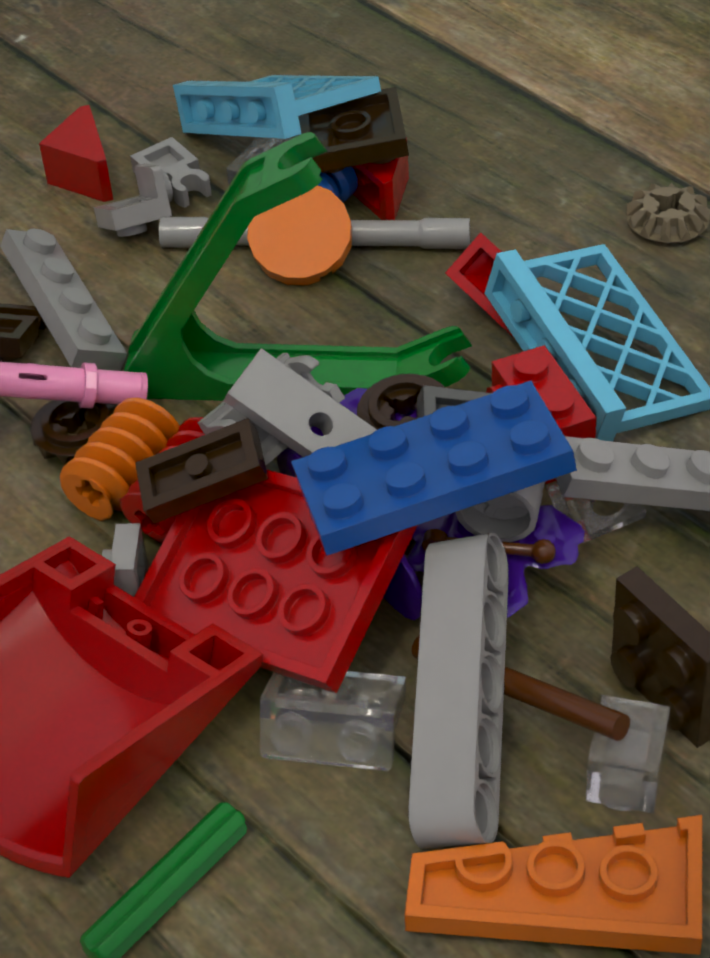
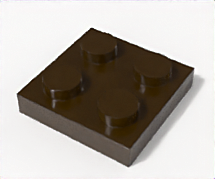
(358, 131)
(662, 653)

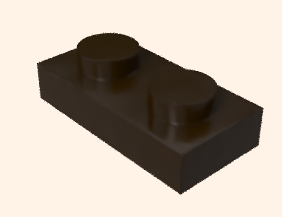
(201, 471)

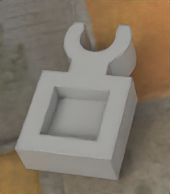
(179, 166)

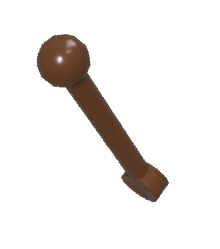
(541, 551)

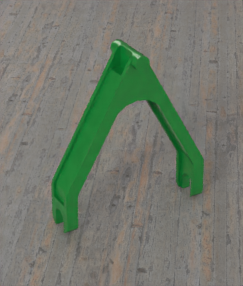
(195, 364)

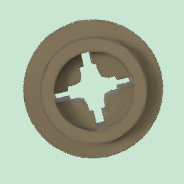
(682, 214)

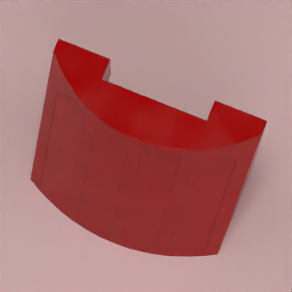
(94, 702)

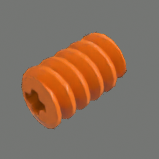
(106, 463)

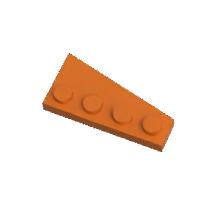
(595, 891)

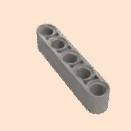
(459, 694)

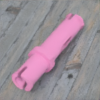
(72, 384)

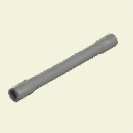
(424, 233)

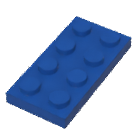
(432, 466)

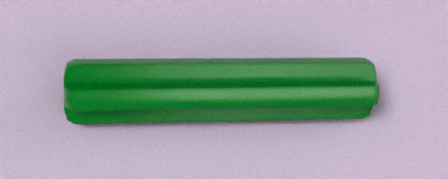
(164, 883)

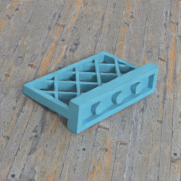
(265, 105)
(535, 321)

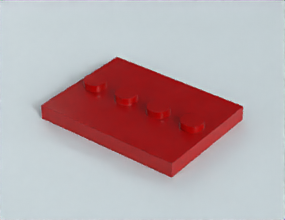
(265, 578)

